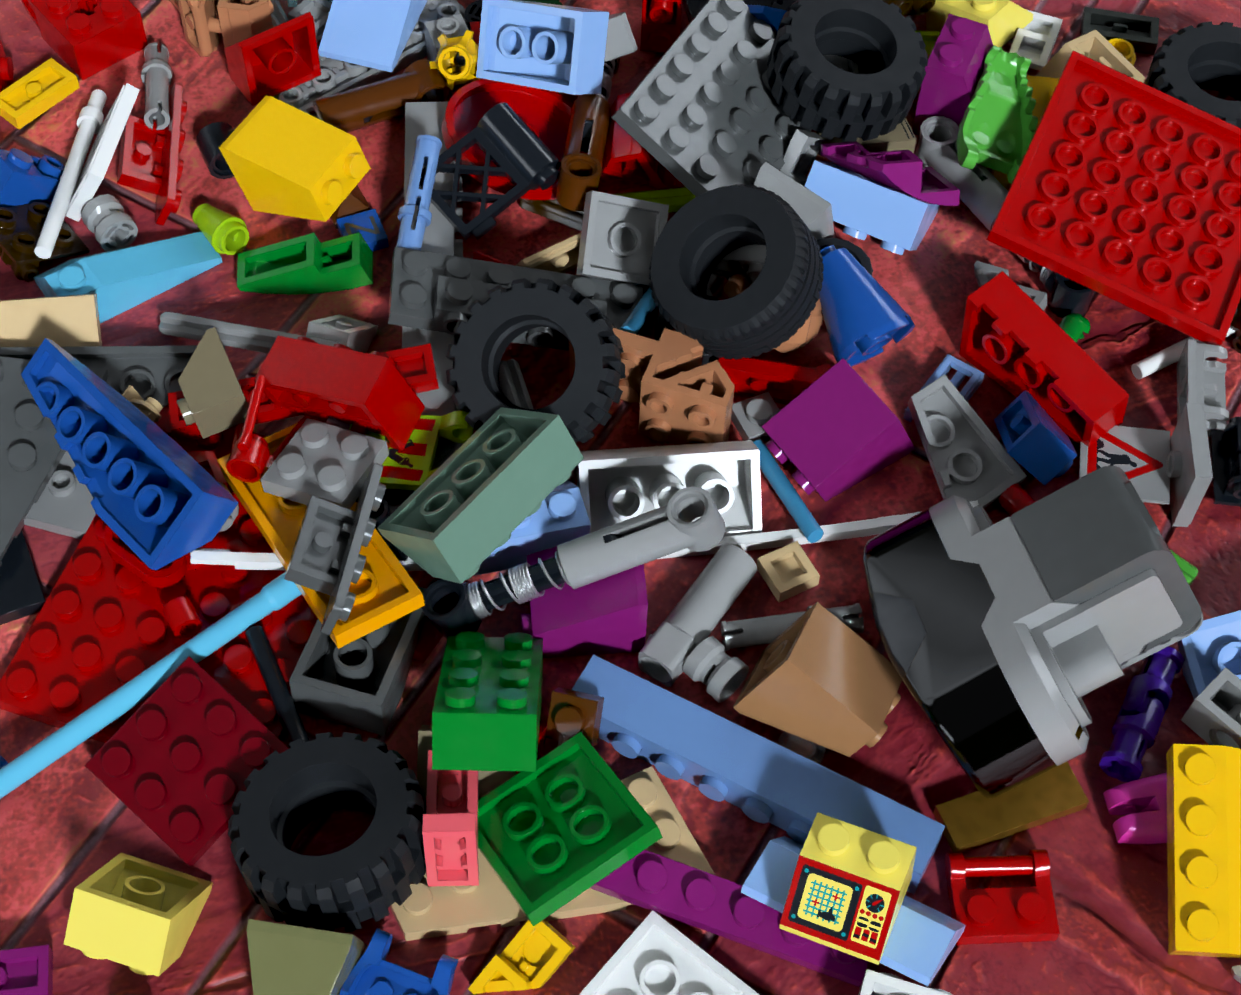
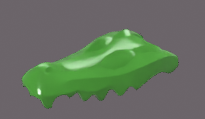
(999, 116)

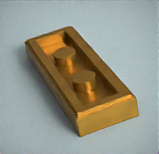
(982, 820)

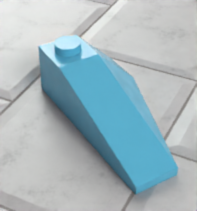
(131, 273)

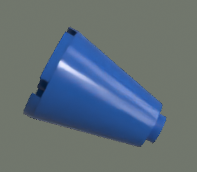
(858, 309)

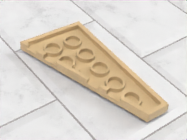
(455, 909)

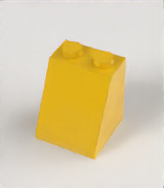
(293, 161)

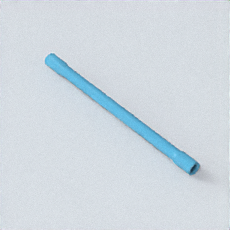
(270, 598)

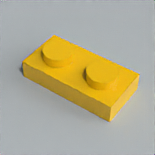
(36, 93)

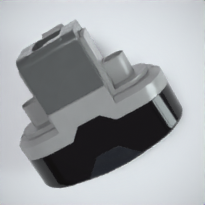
(1024, 618)

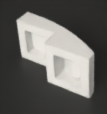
(1037, 39)

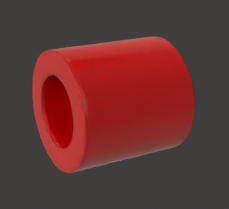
(1015, 499)
(182, 617)

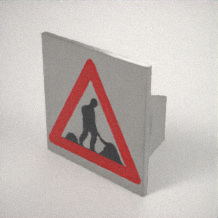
(1139, 453)

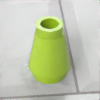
(222, 230)

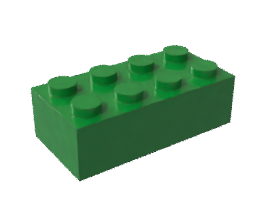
(488, 703)

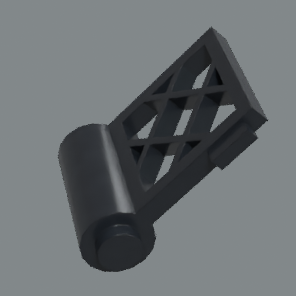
(516, 154)

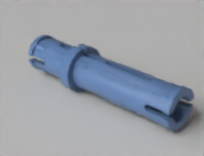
(426, 155)

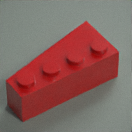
(1028, 351)

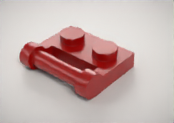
(1003, 912)

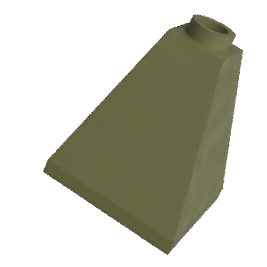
(300, 959)

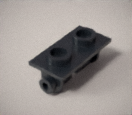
(1227, 463)

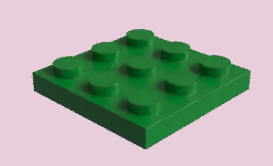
(561, 828)

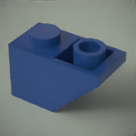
(27, 178)

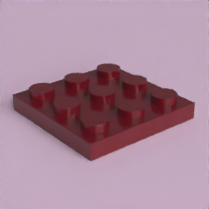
(185, 759)

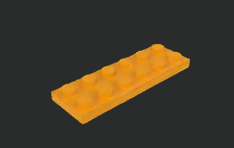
(384, 587)

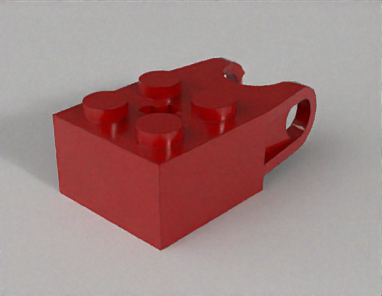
(89, 32)

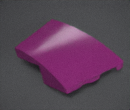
(896, 170)

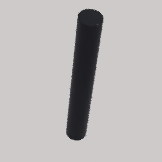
(276, 684)

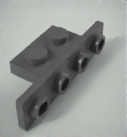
(329, 547)

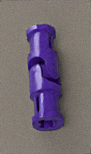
(1141, 715)

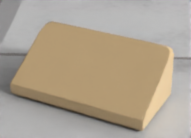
(557, 258)

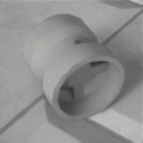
(108, 221)
(715, 669)

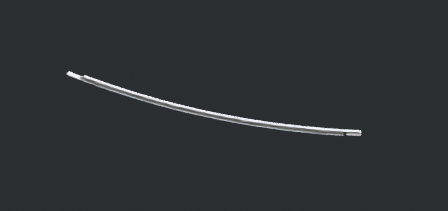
(746, 542)

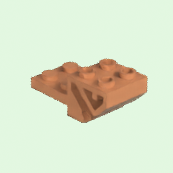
(234, 20)
(675, 392)

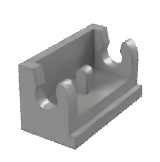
(1203, 382)

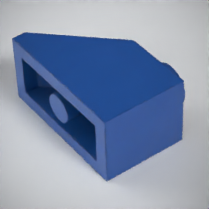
(1035, 439)

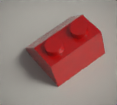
(275, 59)

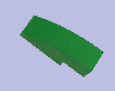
(306, 266)

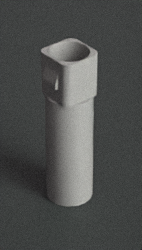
(696, 614)

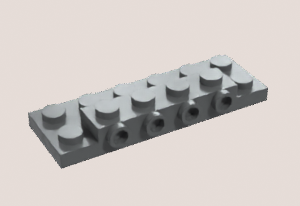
(438, 288)

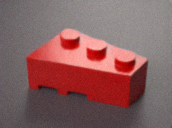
(342, 384)

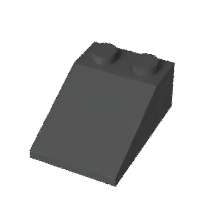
(360, 680)

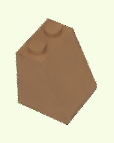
(822, 685)

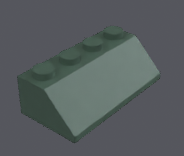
(483, 493)

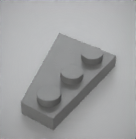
(960, 446)

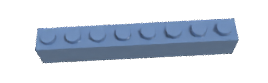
(743, 766)

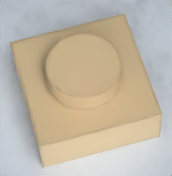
(787, 571)

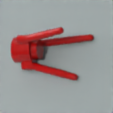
(250, 451)

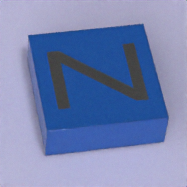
(368, 225)

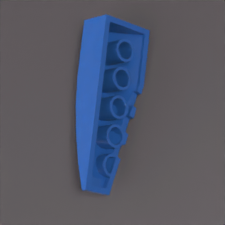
(134, 470)

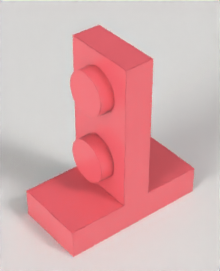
(451, 827)

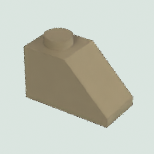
(211, 389)

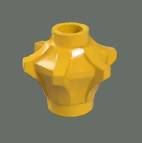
(447, 62)

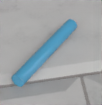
(639, 314)
(788, 495)

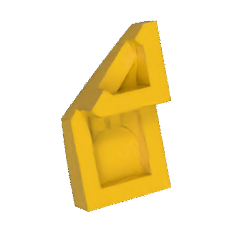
(526, 960)

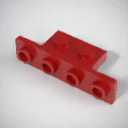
(151, 157)

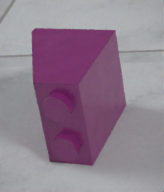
(953, 70)
(836, 433)
(590, 619)

